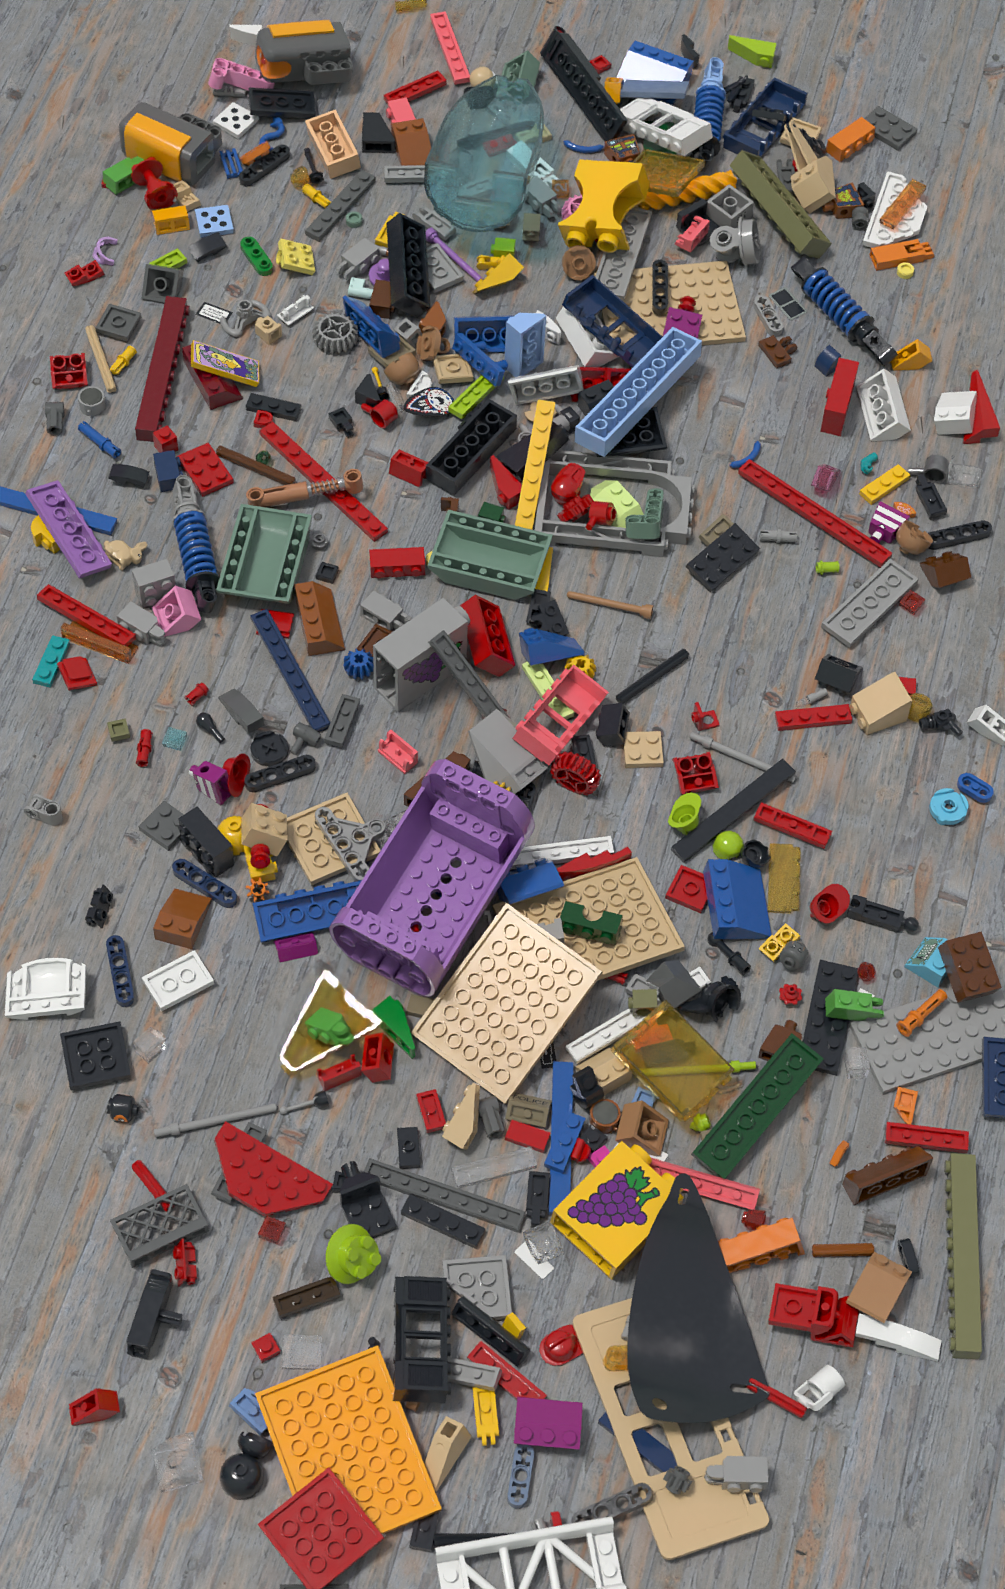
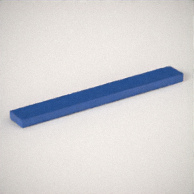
(19, 501)
(561, 1102)

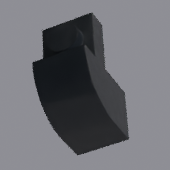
(586, 1088)

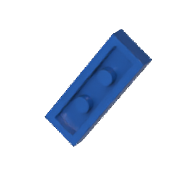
(564, 1142)

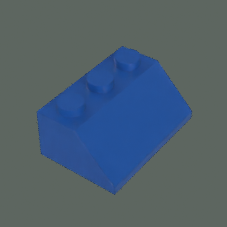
(529, 881)

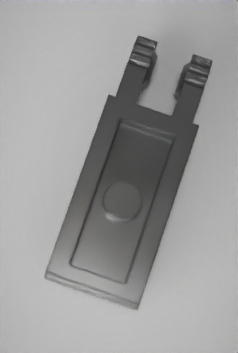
(785, 173)

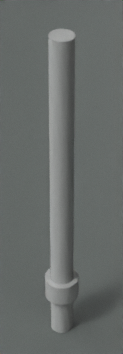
(709, 743)
(175, 1128)

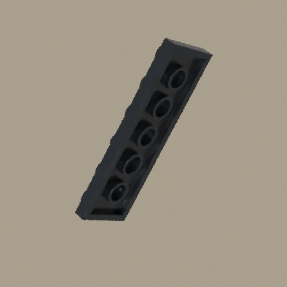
(825, 1033)

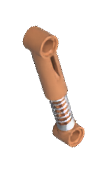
(351, 482)

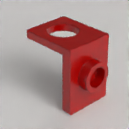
(698, 718)

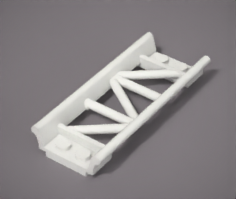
(604, 1567)

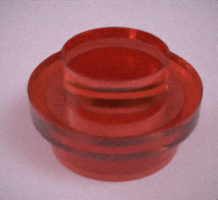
(866, 971)

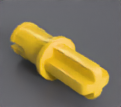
(316, 196)
(123, 360)

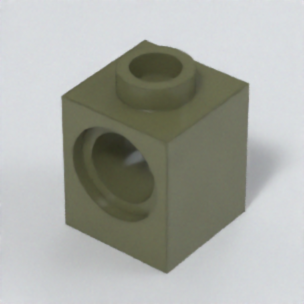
(643, 1001)

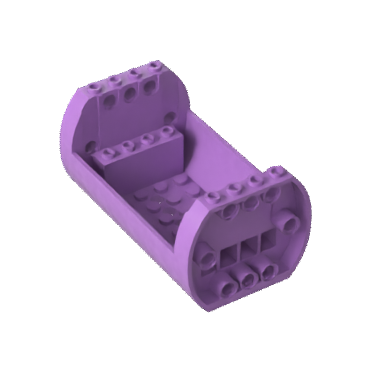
(447, 821)

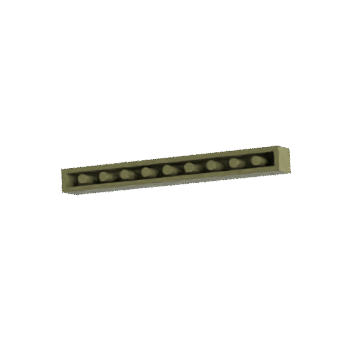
(964, 1257)

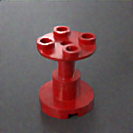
(159, 193)

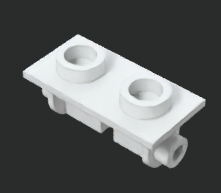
(296, 311)

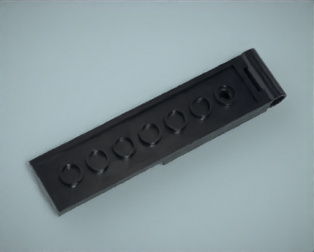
(583, 83)

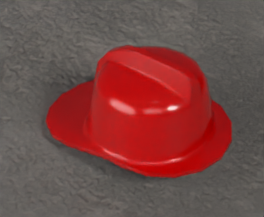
(237, 770)
(830, 903)
(560, 1346)

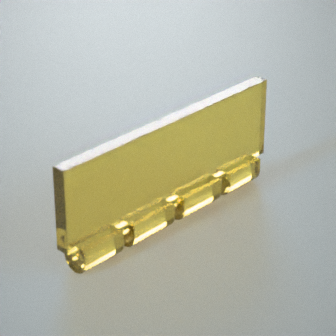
(784, 878)

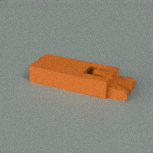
(897, 253)

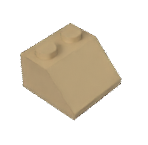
(608, 1070)

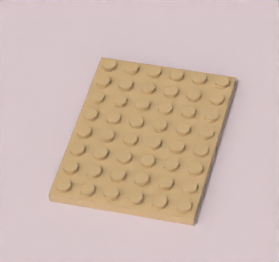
(705, 282)
(619, 889)
(506, 1003)

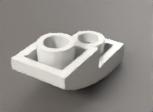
(552, 331)

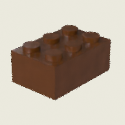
(969, 967)

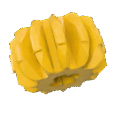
(583, 663)

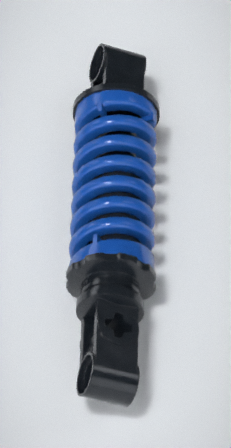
(842, 310)

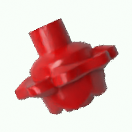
(790, 994)

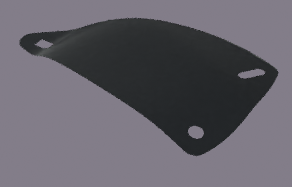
(688, 1322)

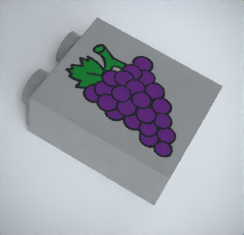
(405, 660)

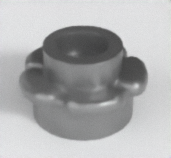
(319, 545)

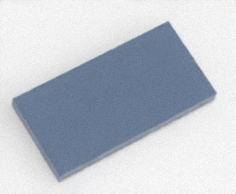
(654, 89)

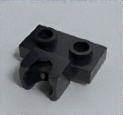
(550, 618)

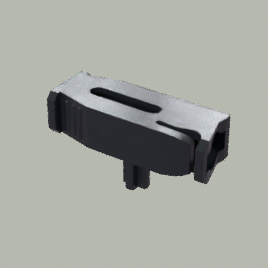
(151, 1313)

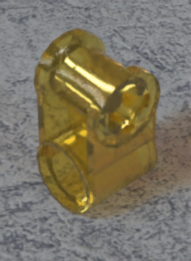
(620, 1355)

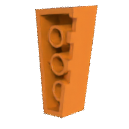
(761, 1245)

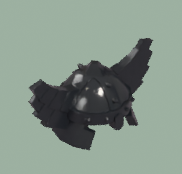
(715, 999)

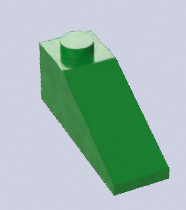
(395, 1024)

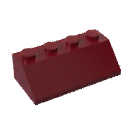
(214, 388)

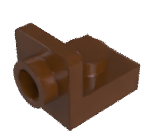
(449, 503)

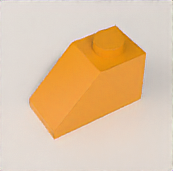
(613, 87)
(912, 357)

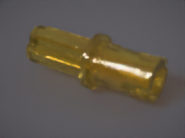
(409, 4)

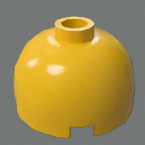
(231, 830)

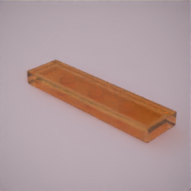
(902, 204)

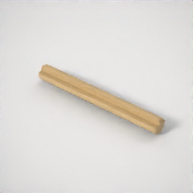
(100, 358)

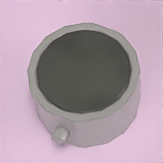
(91, 401)

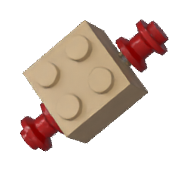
(263, 832)

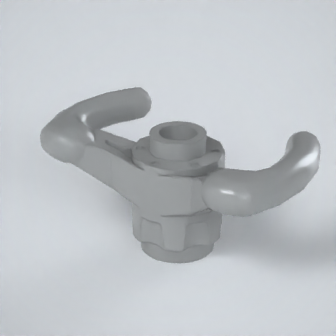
(245, 315)

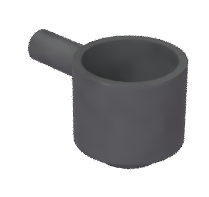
(935, 469)

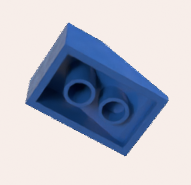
(544, 646)

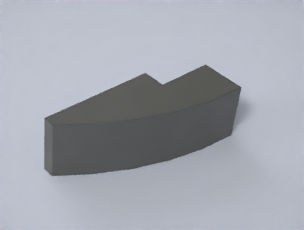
(242, 710)

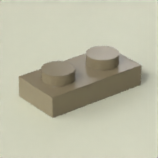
(715, 530)

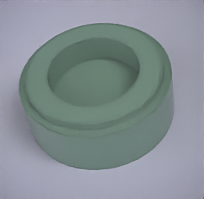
(354, 219)

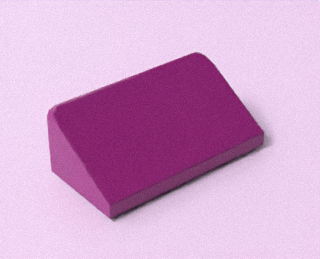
(296, 947)

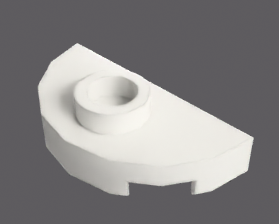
(422, 382)

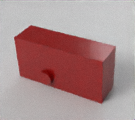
(839, 396)
(488, 636)

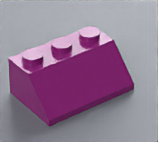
(548, 1423)

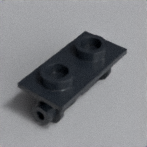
(101, 900)

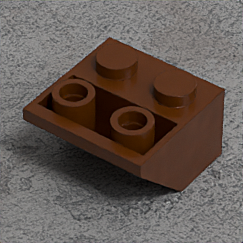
(946, 569)

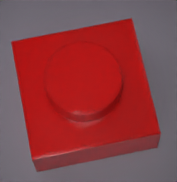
(265, 1347)

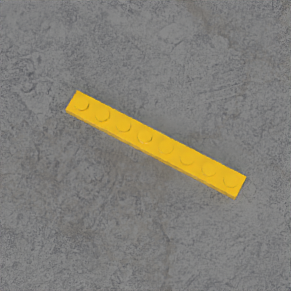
(535, 464)

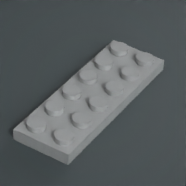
(869, 603)

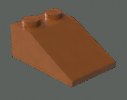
(411, 142)
(181, 918)

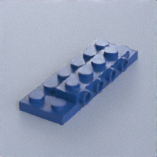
(302, 911)

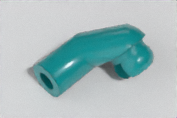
(865, 463)

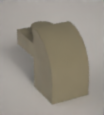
(531, 227)

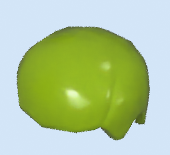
(727, 845)

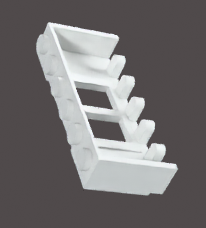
(681, 138)

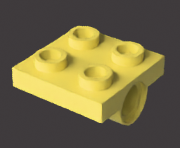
(295, 256)

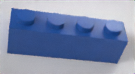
(371, 327)
(483, 328)

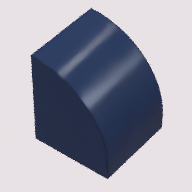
(827, 360)

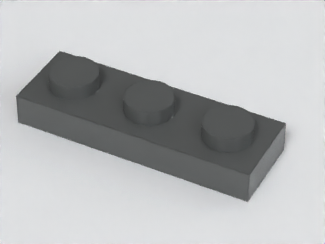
(342, 720)

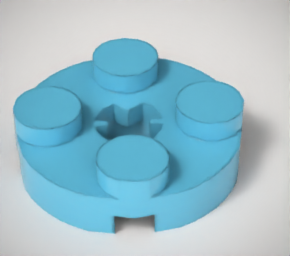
(944, 815)

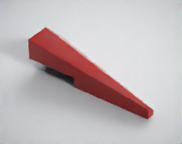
(595, 375)
(985, 420)

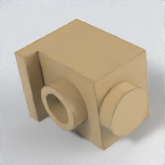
(268, 329)

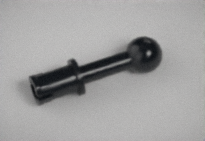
(734, 957)

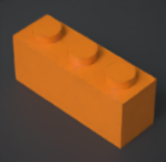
(850, 139)

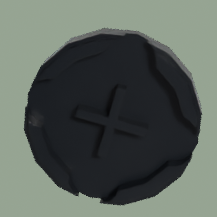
(269, 748)

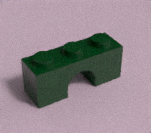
(604, 929)

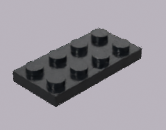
(281, 103)
(722, 557)

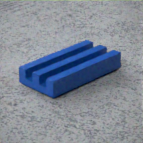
(228, 154)

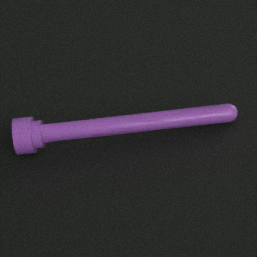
(433, 237)

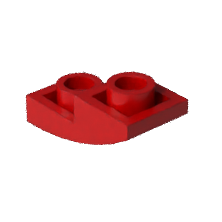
(83, 275)

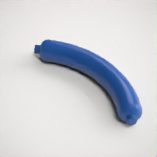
(583, 149)
(736, 464)

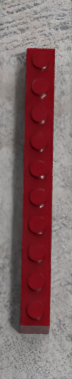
(162, 367)

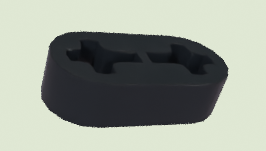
(908, 1256)

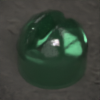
(263, 453)

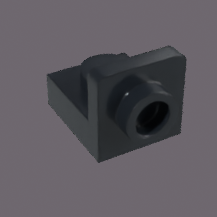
(866, 195)

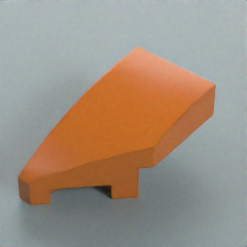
(905, 1104)

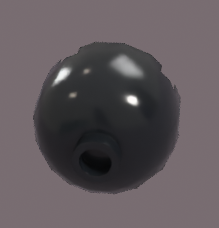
(241, 1476)

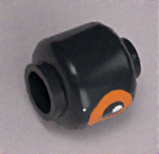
(122, 1108)

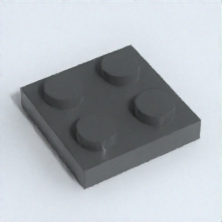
(118, 322)
(162, 825)

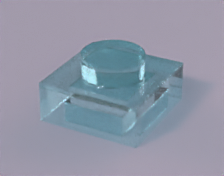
(174, 738)

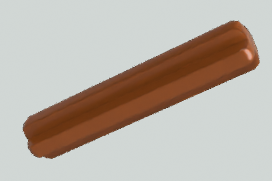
(849, 1249)

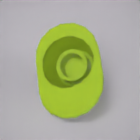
(685, 813)

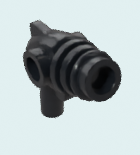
(941, 720)

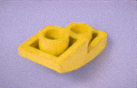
(775, 944)

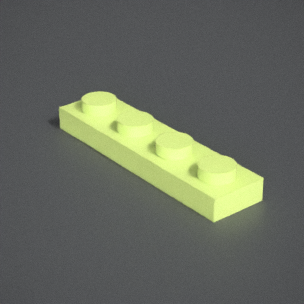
(542, 681)

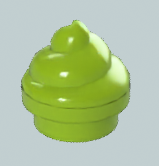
(700, 1122)

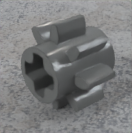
(677, 1480)

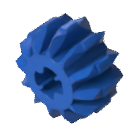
(359, 664)

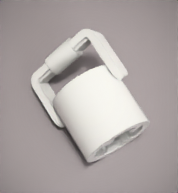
(823, 1386)

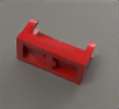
(408, 468)
(339, 1073)

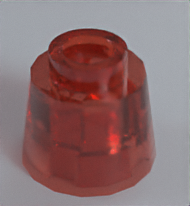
(753, 1218)

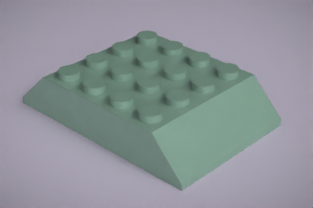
(265, 554)
(489, 555)

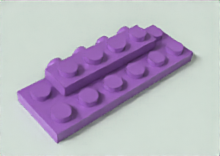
(68, 529)

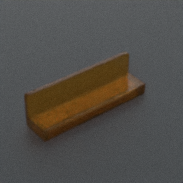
(84, 637)

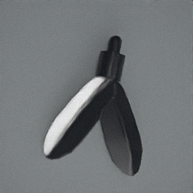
(734, 88)

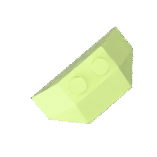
(623, 502)

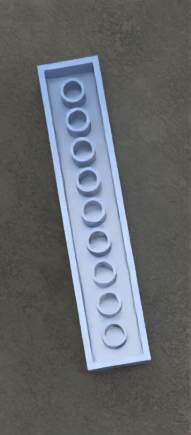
(638, 391)

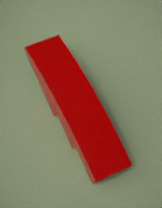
(585, 864)

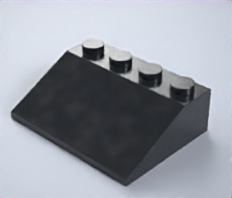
(643, 437)

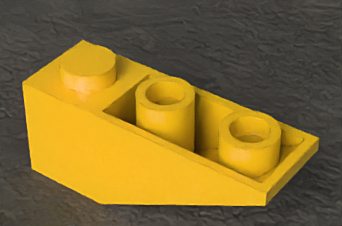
(503, 273)

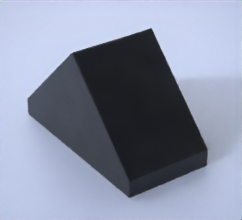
(367, 392)

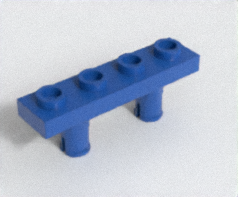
(475, 356)

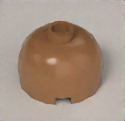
(403, 370)
(912, 539)

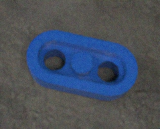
(975, 788)

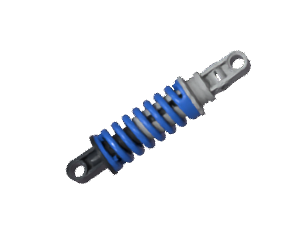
(194, 545)

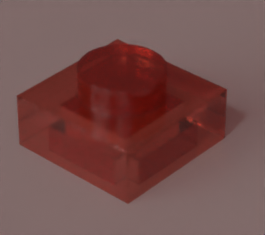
(912, 602)
(271, 1229)

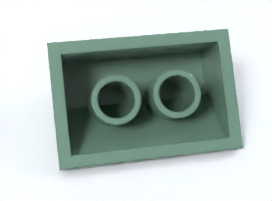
(522, 66)

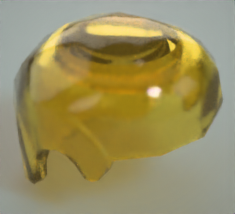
(920, 706)

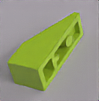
(755, 51)

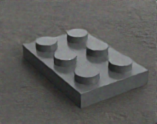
(890, 128)

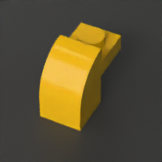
(42, 535)

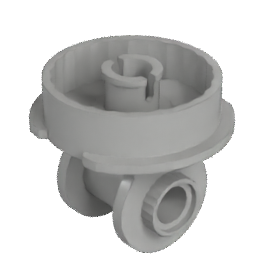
(737, 243)

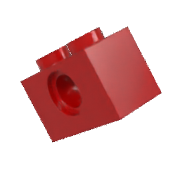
(377, 1057)

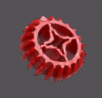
(575, 773)

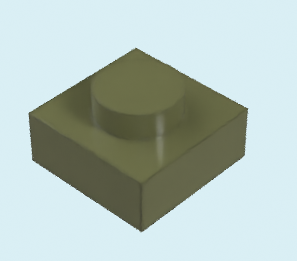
(118, 730)

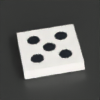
(235, 120)

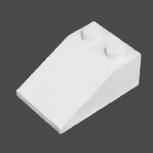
(955, 412)

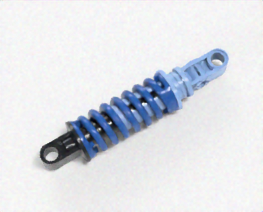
(710, 107)

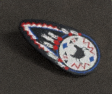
(429, 402)

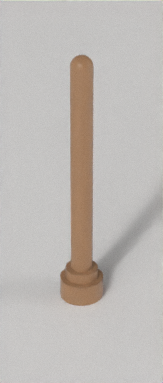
(644, 610)

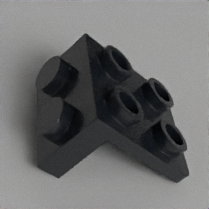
(686, 216)

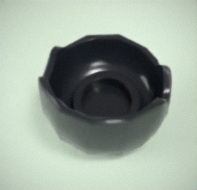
(754, 854)
(254, 1445)

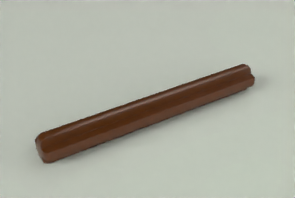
(255, 465)

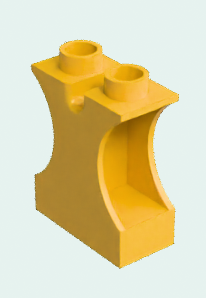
(608, 195)

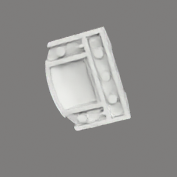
(45, 989)

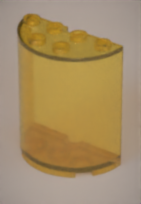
(673, 1061)

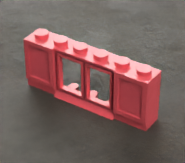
(575, 691)

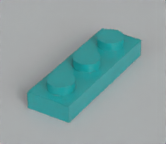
(48, 666)

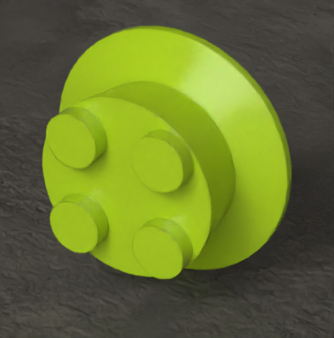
(351, 1254)

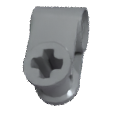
(41, 810)

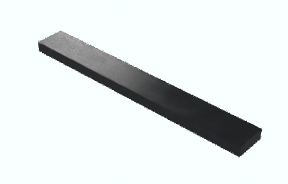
(732, 810)

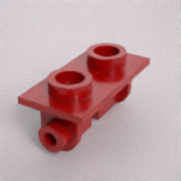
(183, 1271)

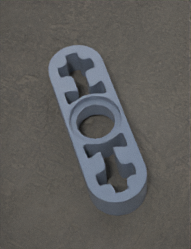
(512, 1489)

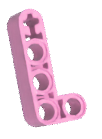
(236, 75)

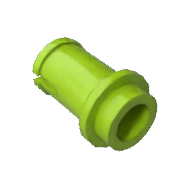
(827, 567)

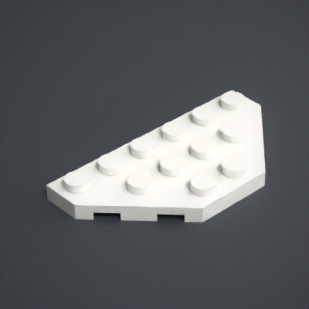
(909, 226)

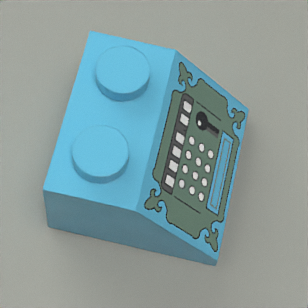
(928, 962)

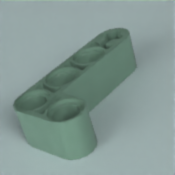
(647, 525)

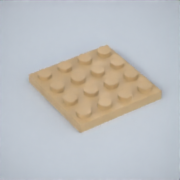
(311, 846)

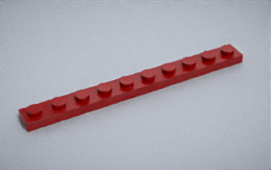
(314, 472)
(815, 513)

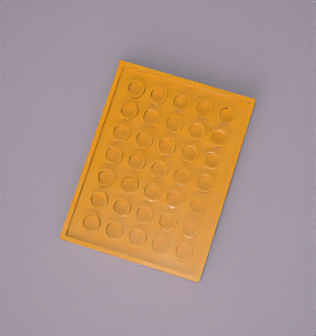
(351, 1424)

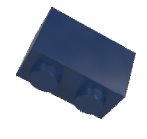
(167, 469)

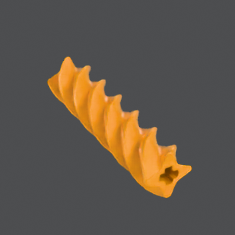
(699, 187)

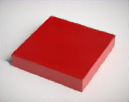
(688, 889)

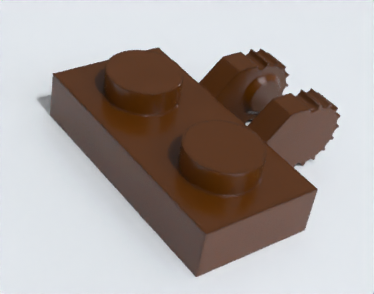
(775, 352)

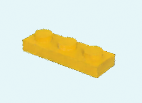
(884, 484)

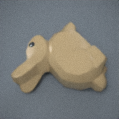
(122, 554)

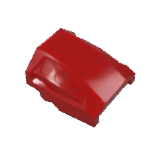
(68, 371)
(695, 773)

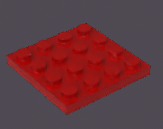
(320, 1531)

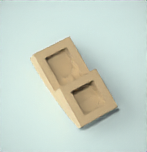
(185, 196)

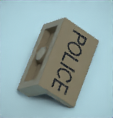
(528, 1109)

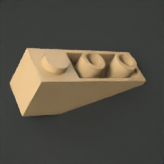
(464, 1123)
(445, 1449)

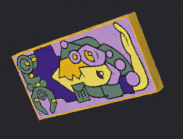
(224, 363)

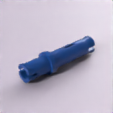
(104, 444)

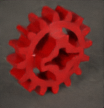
(575, 508)

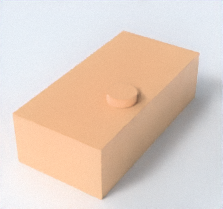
(333, 144)

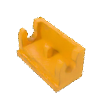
(171, 220)

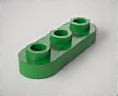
(256, 256)

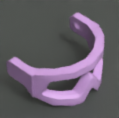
(101, 242)

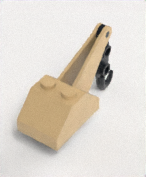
(815, 176)

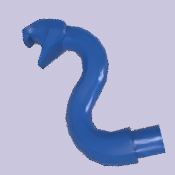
(277, 123)

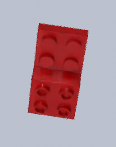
(815, 1311)

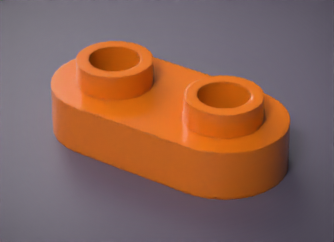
(249, 157)

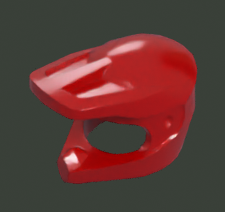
(567, 483)

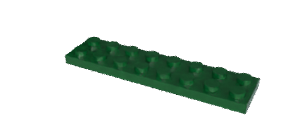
(757, 1107)

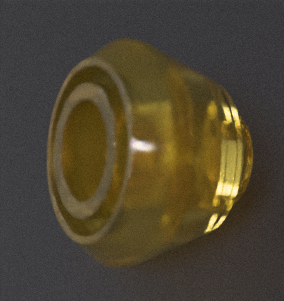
(300, 177)

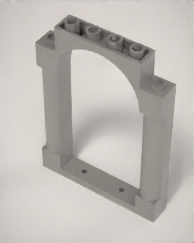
(655, 471)

